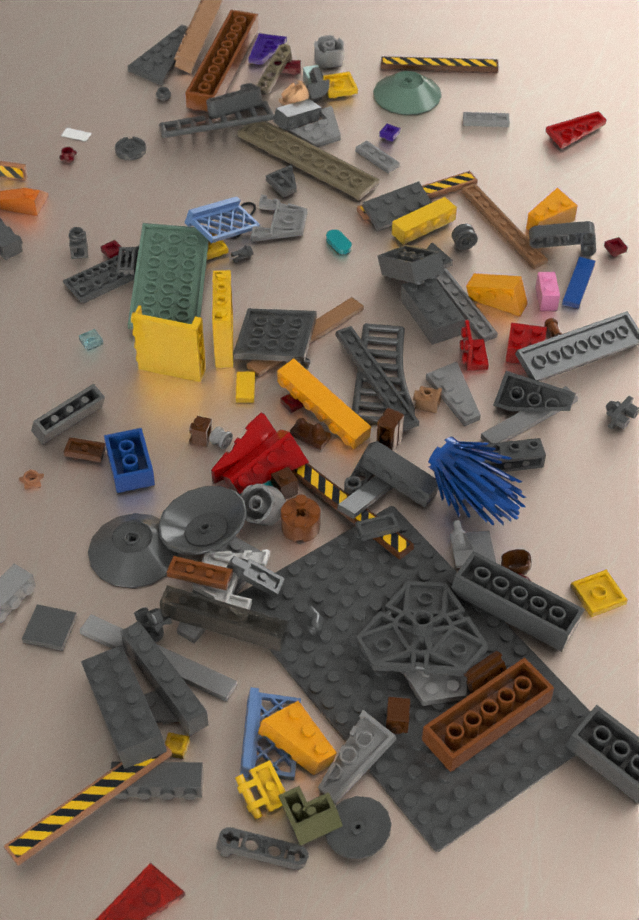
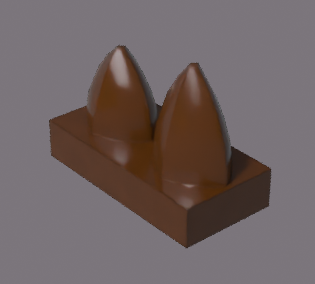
(311, 434)

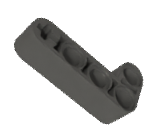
(245, 98)
(565, 235)

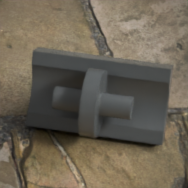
(618, 412)
(152, 622)

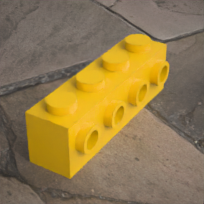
(424, 220)

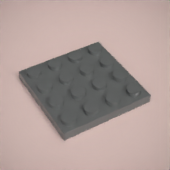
(275, 335)

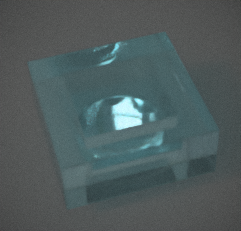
(91, 339)

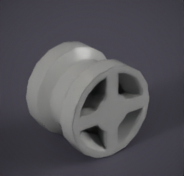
(221, 437)

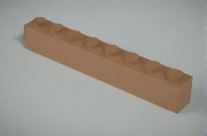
(196, 34)

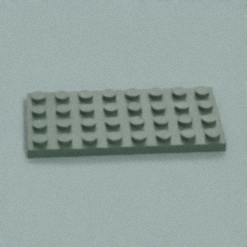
(170, 273)

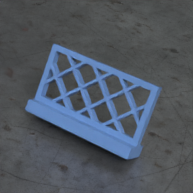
(217, 211)
(251, 738)

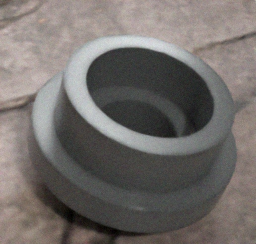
(163, 93)
(77, 234)

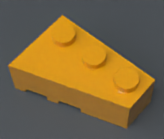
(554, 209)
(299, 737)

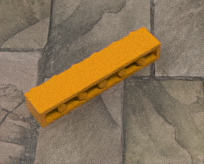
(323, 404)

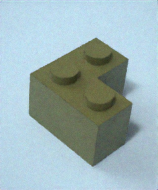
(310, 818)

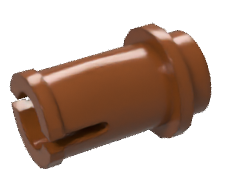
(552, 327)

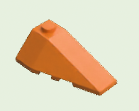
(23, 200)

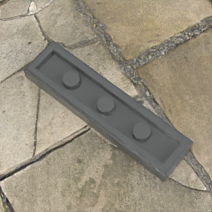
(364, 497)

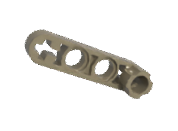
(283, 50)

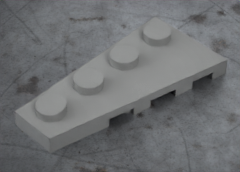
(455, 392)
(362, 749)

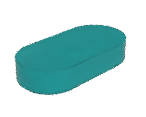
(338, 242)

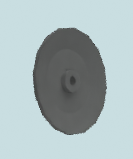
(363, 830)

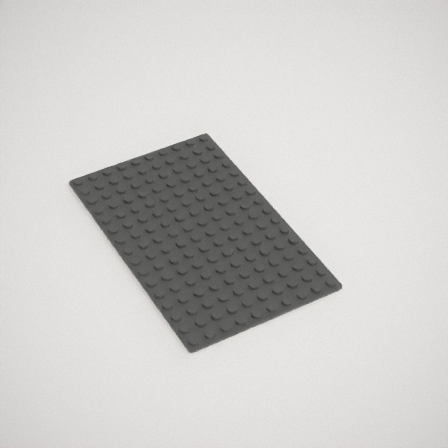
(349, 587)

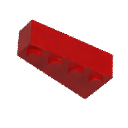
(269, 457)

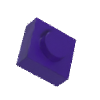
(389, 132)

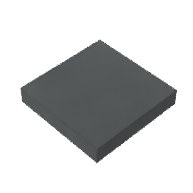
(49, 627)

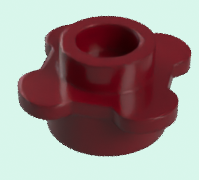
(67, 154)

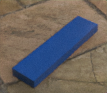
(578, 282)

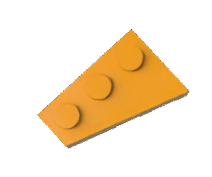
(499, 292)

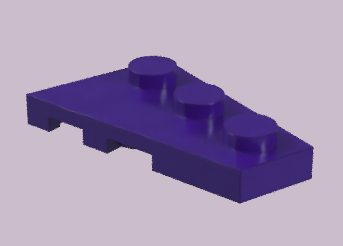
(265, 47)

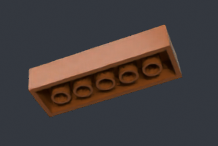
(487, 714)

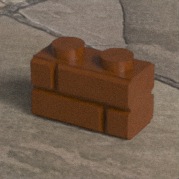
(390, 428)

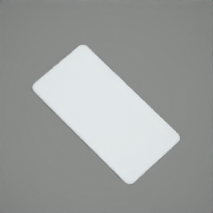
(76, 134)

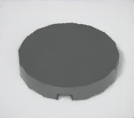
(130, 148)

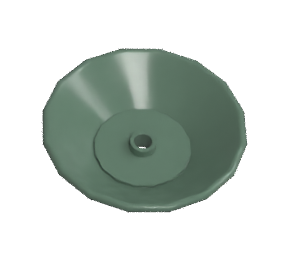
(407, 93)

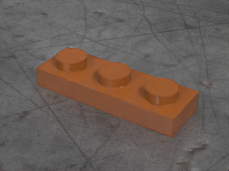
(200, 573)

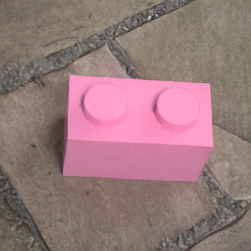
(547, 291)

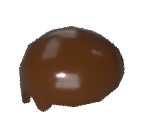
(517, 561)

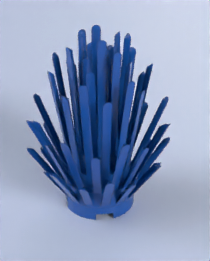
(464, 473)

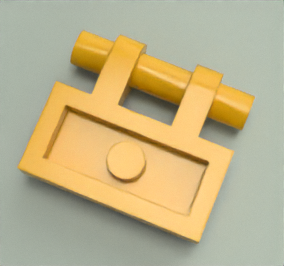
(268, 785)

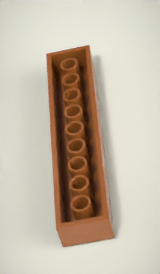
(222, 59)

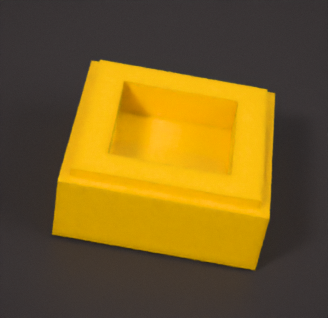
(177, 744)

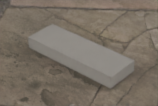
(486, 119)
(377, 156)

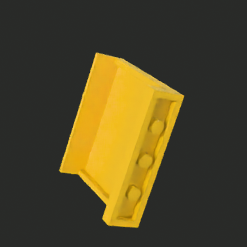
(169, 346)

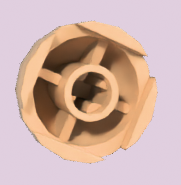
(294, 93)

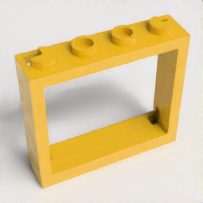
(222, 318)

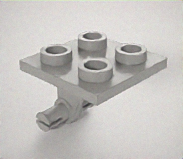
(465, 543)

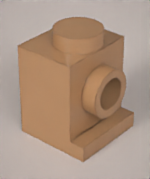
(427, 399)

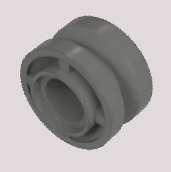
(464, 236)

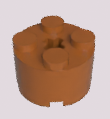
(300, 519)

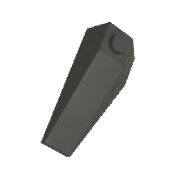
(527, 394)

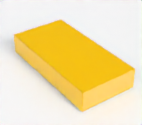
(245, 387)

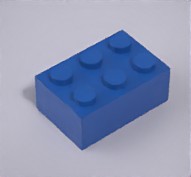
(129, 460)

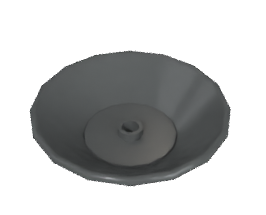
(202, 520)
(128, 562)

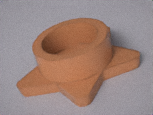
(31, 474)

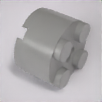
(328, 52)
(263, 504)

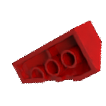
(257, 432)

